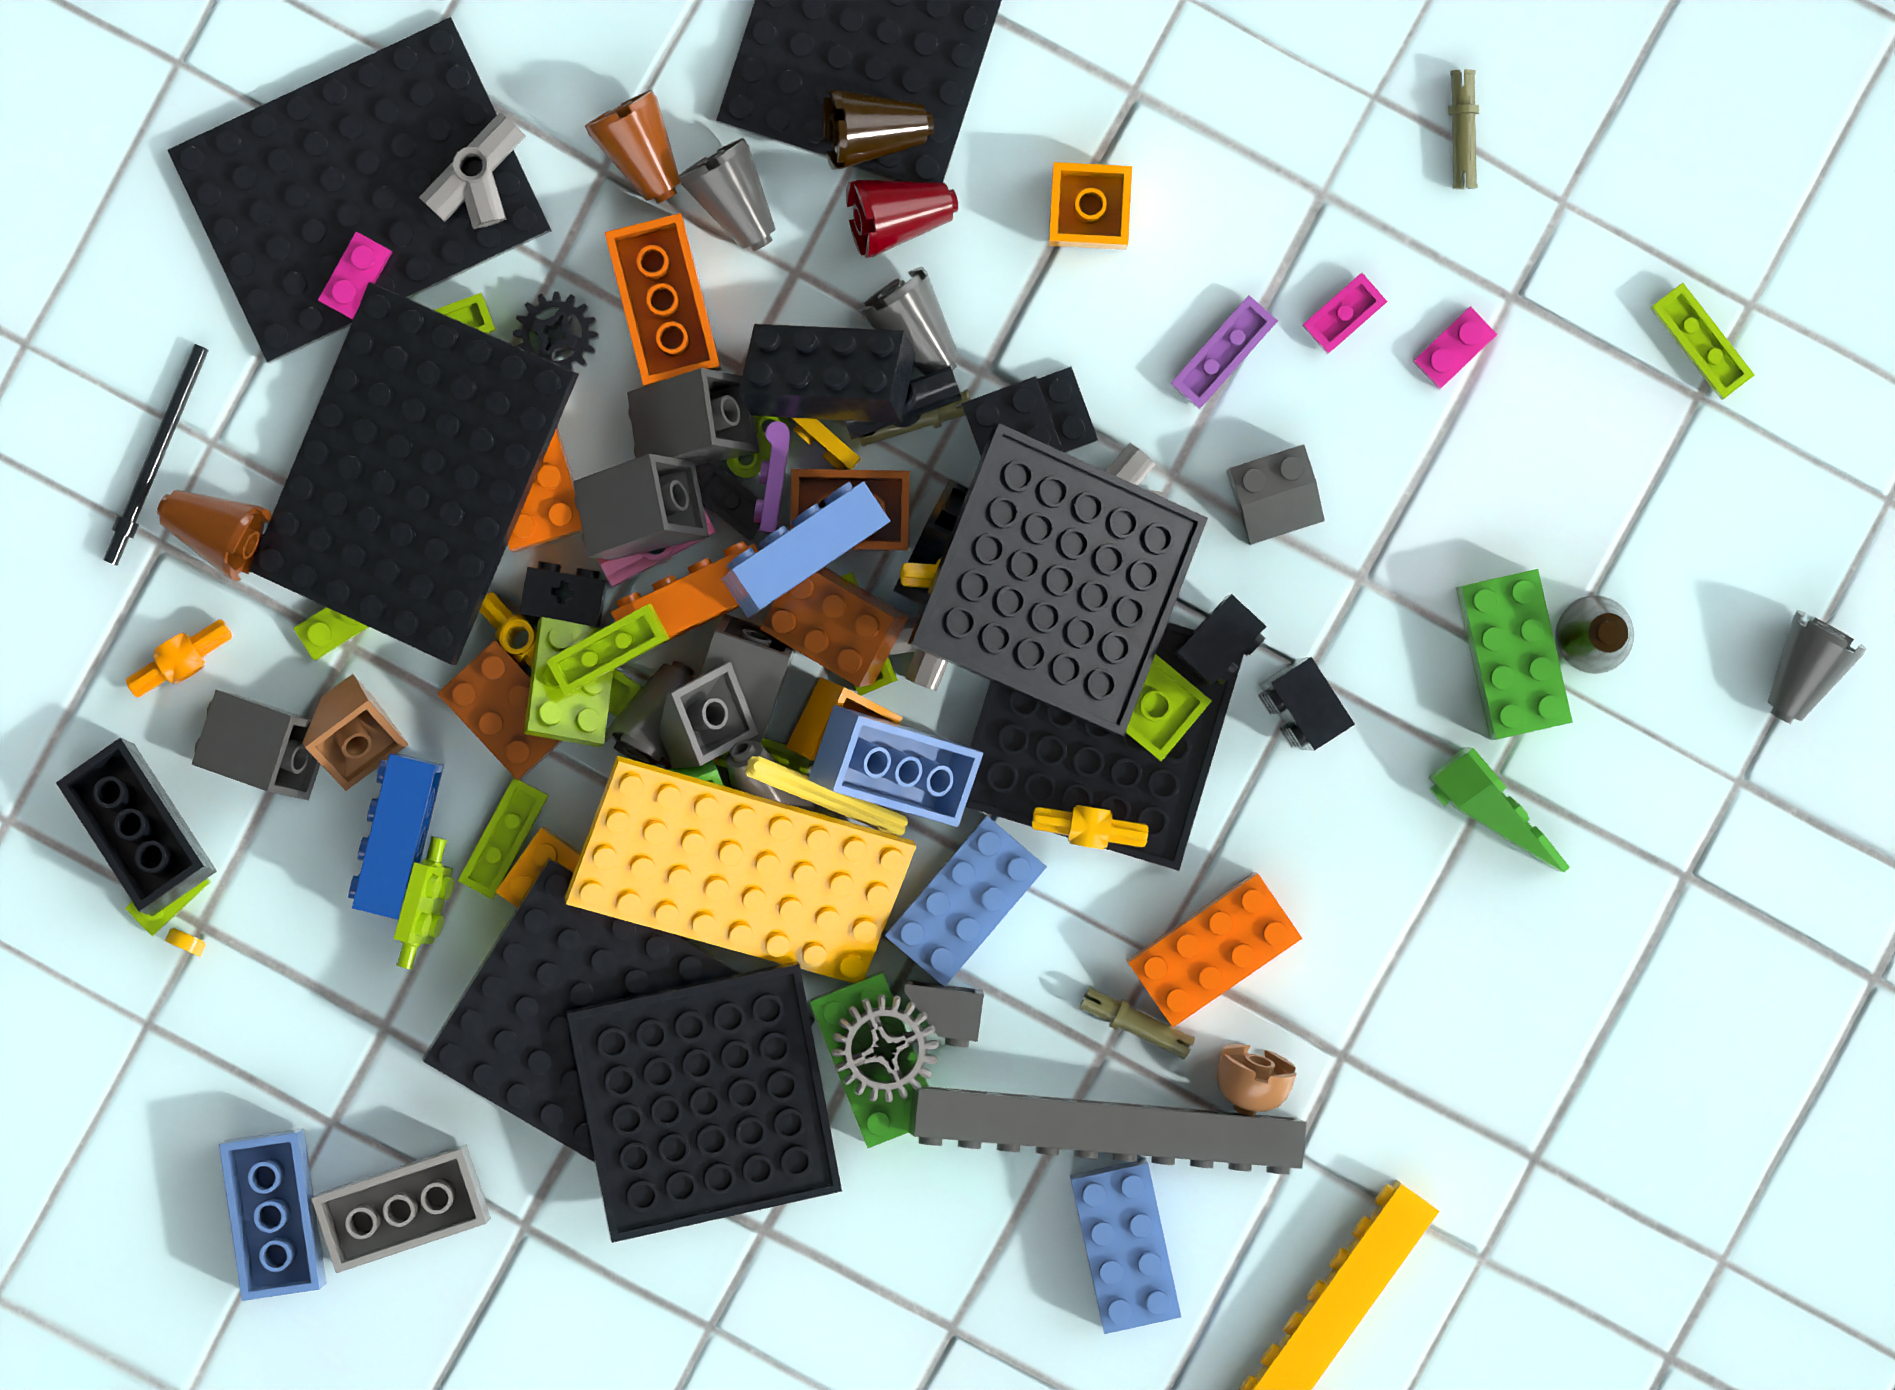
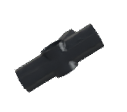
(923, 395)

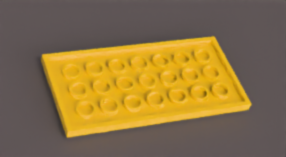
(739, 871)

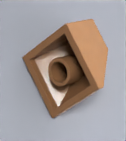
(351, 733)

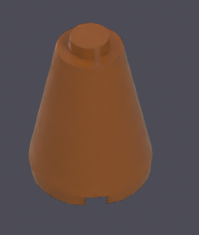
(638, 145)
(215, 529)

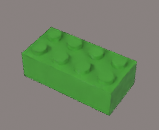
(1514, 654)
(877, 1119)

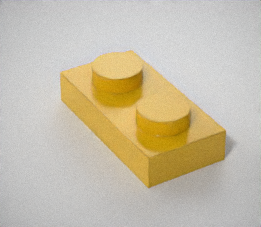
(837, 452)

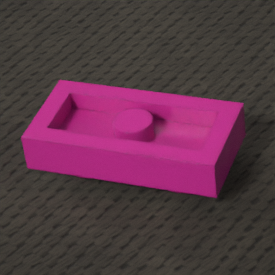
(357, 267)
(1344, 313)
(1455, 347)

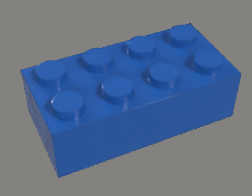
(397, 833)

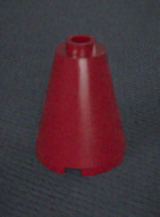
(896, 212)

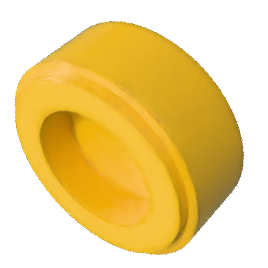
(185, 942)

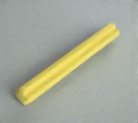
(800, 786)

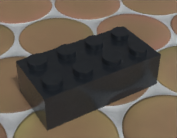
(827, 373)
(1305, 705)
(136, 827)

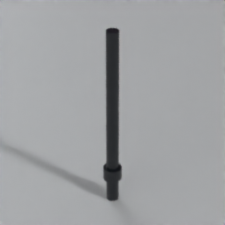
(125, 525)

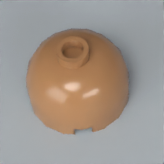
(1253, 1080)

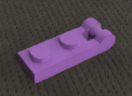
(773, 474)

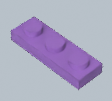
(1224, 352)

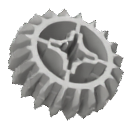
(898, 1079)

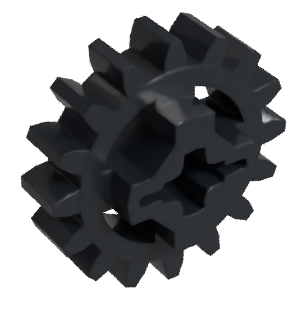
(562, 316)

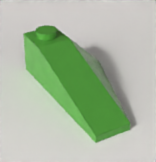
(1478, 793)

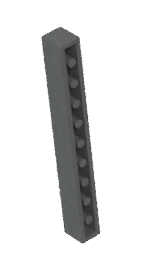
(1107, 1128)

